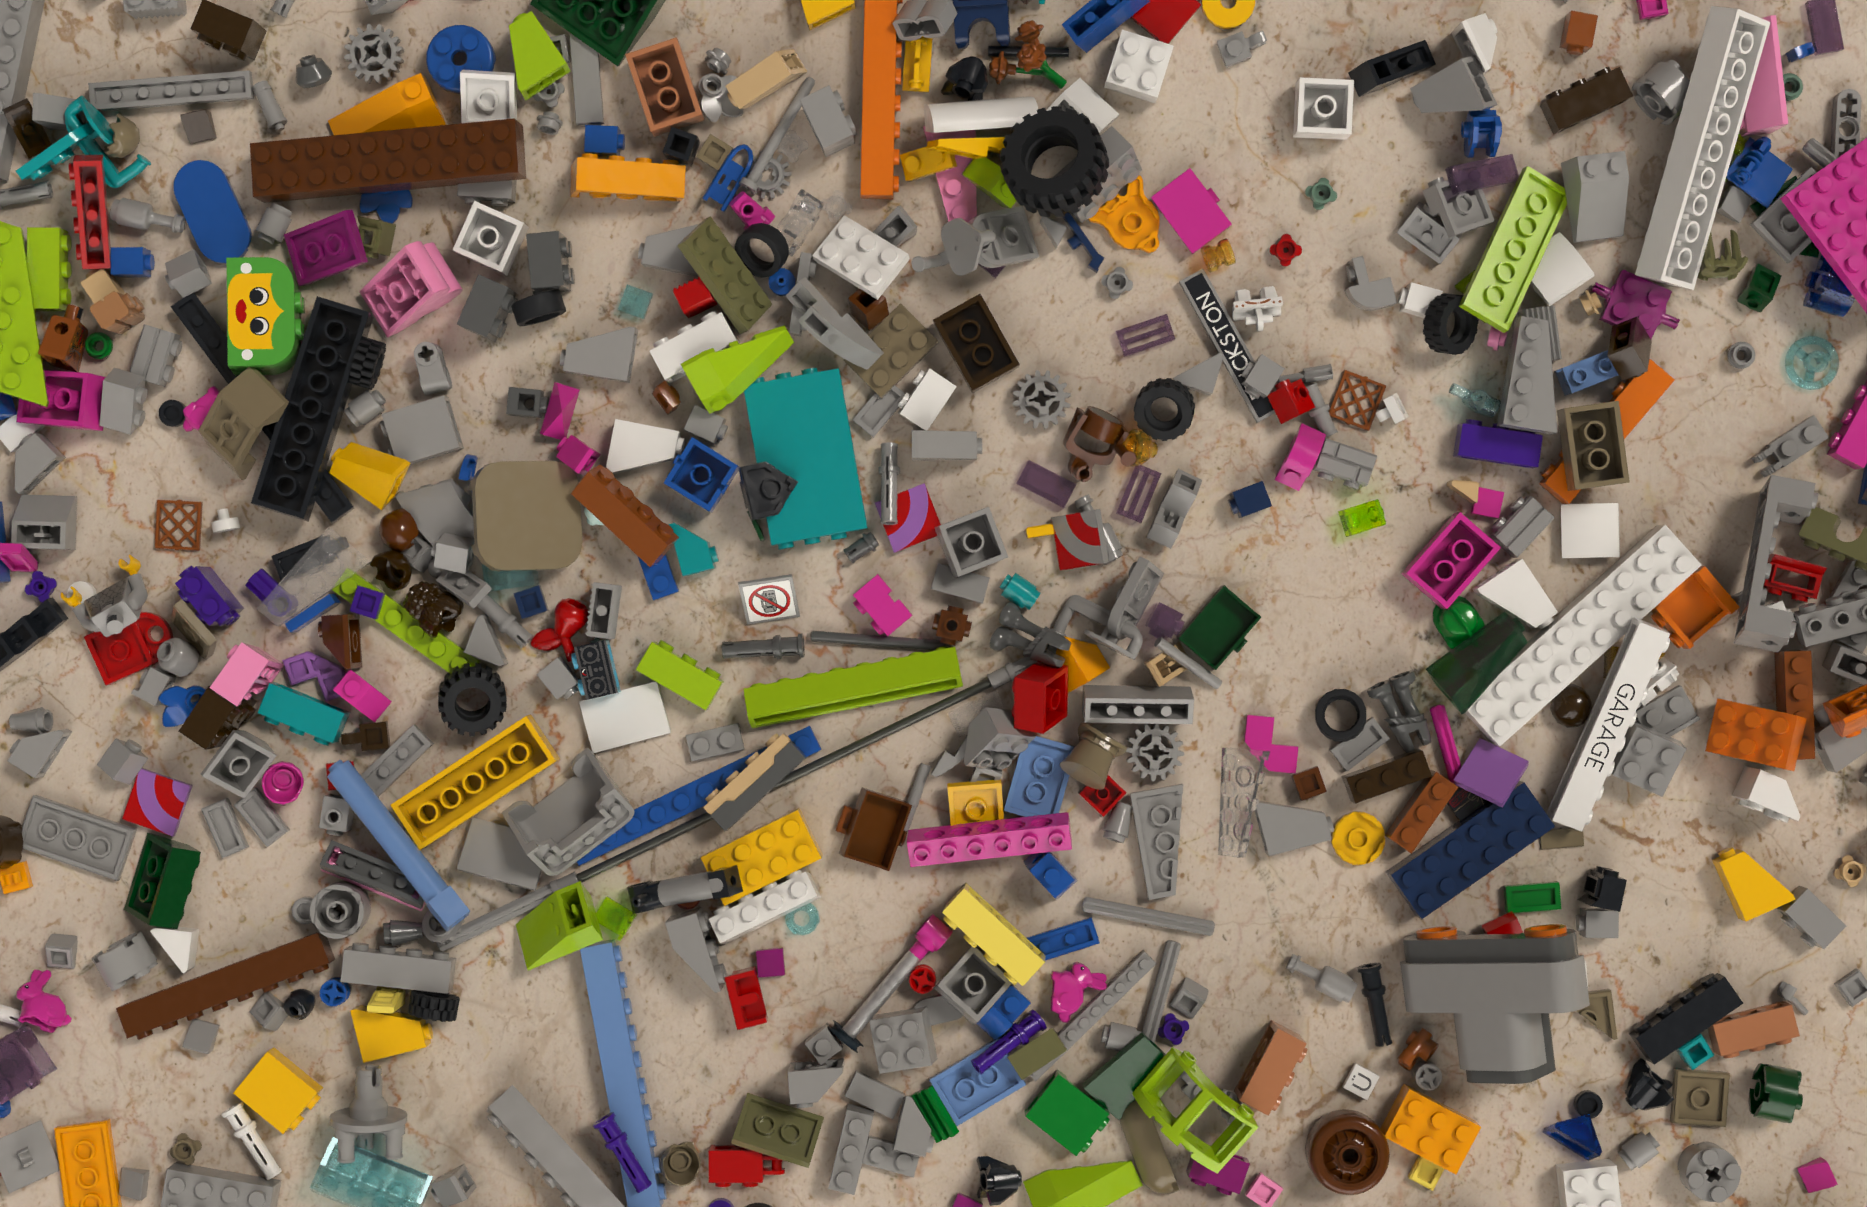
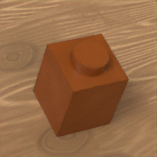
(1578, 32)

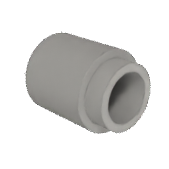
(274, 223)
(365, 407)
(1118, 1035)
(1639, 1150)

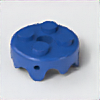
(454, 40)

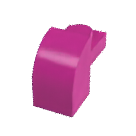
(1301, 457)

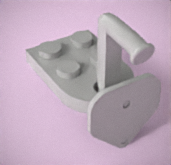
(987, 239)
(1125, 614)

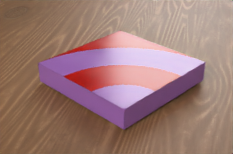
(915, 519)
(157, 802)

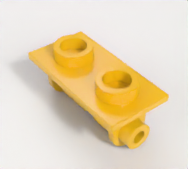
(917, 65)

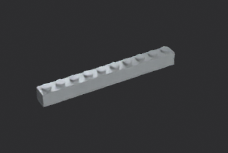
(1101, 1004)

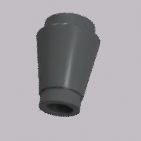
(401, 932)

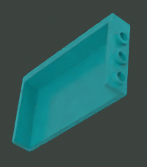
(806, 434)

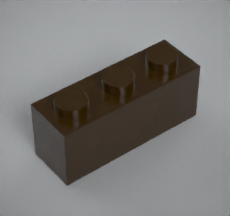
(1585, 99)
(1386, 776)

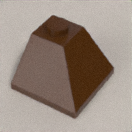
(342, 638)

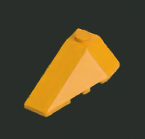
(397, 107)

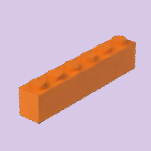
(1635, 400)

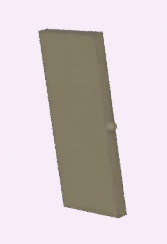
(1562, 838)

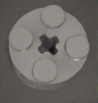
(1662, 91)
(329, 920)
(125, 959)
(1720, 1182)

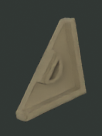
(1601, 1012)

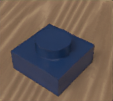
(531, 602)

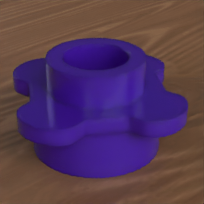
(48, 583)
(1174, 1036)

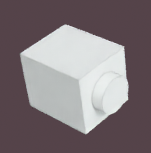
(1416, 298)

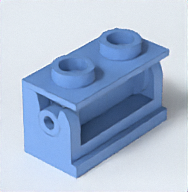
(1586, 373)

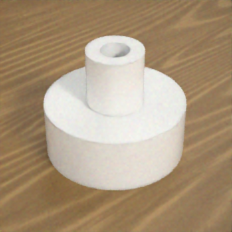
(225, 523)

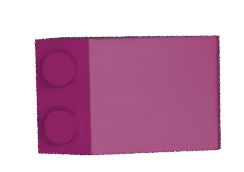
(72, 402)

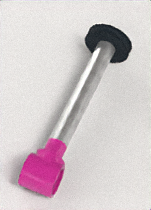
(929, 938)

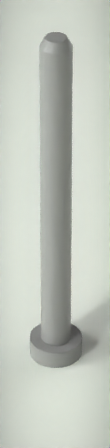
(750, 182)

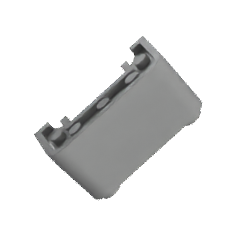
(571, 817)

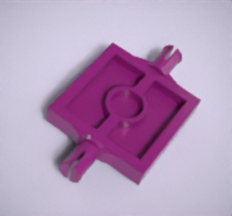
(1635, 297)

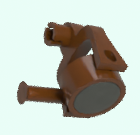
(1102, 427)

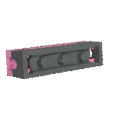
(370, 874)

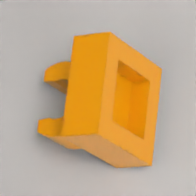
(15, 878)

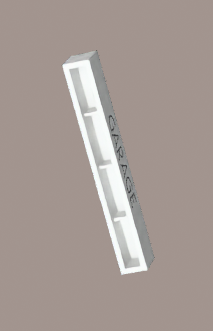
(1608, 724)

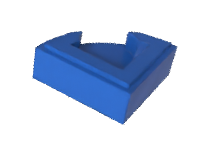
(1800, 52)
(468, 468)

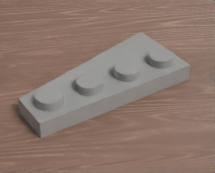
(1157, 829)

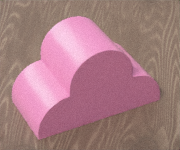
(410, 287)

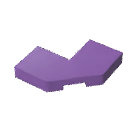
(310, 665)

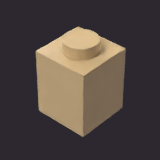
(100, 284)

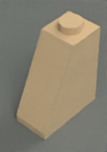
(765, 78)

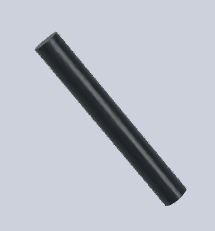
(1011, 51)

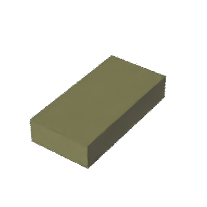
(1037, 1053)

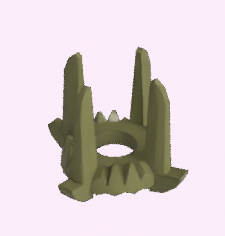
(1724, 267)

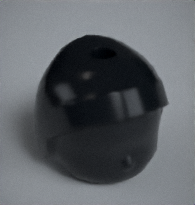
(299, 1004)

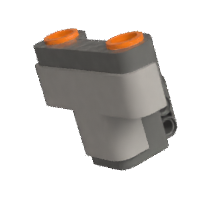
(1498, 994)

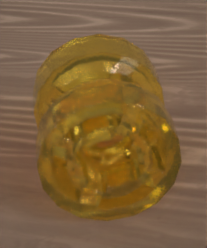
(1217, 255)

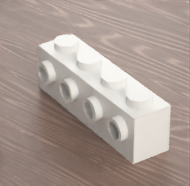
(764, 908)

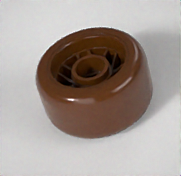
(1334, 1135)

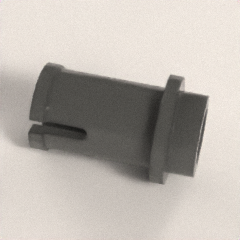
(861, 547)

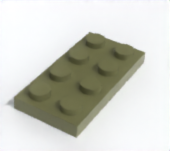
(725, 275)

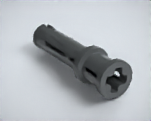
(775, 647)

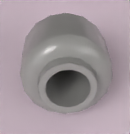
(177, 657)

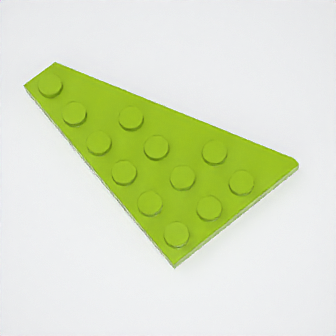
(19, 342)

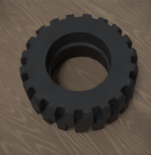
(1041, 133)

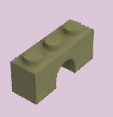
(1821, 532)

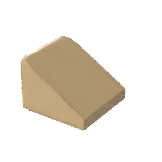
(1465, 489)

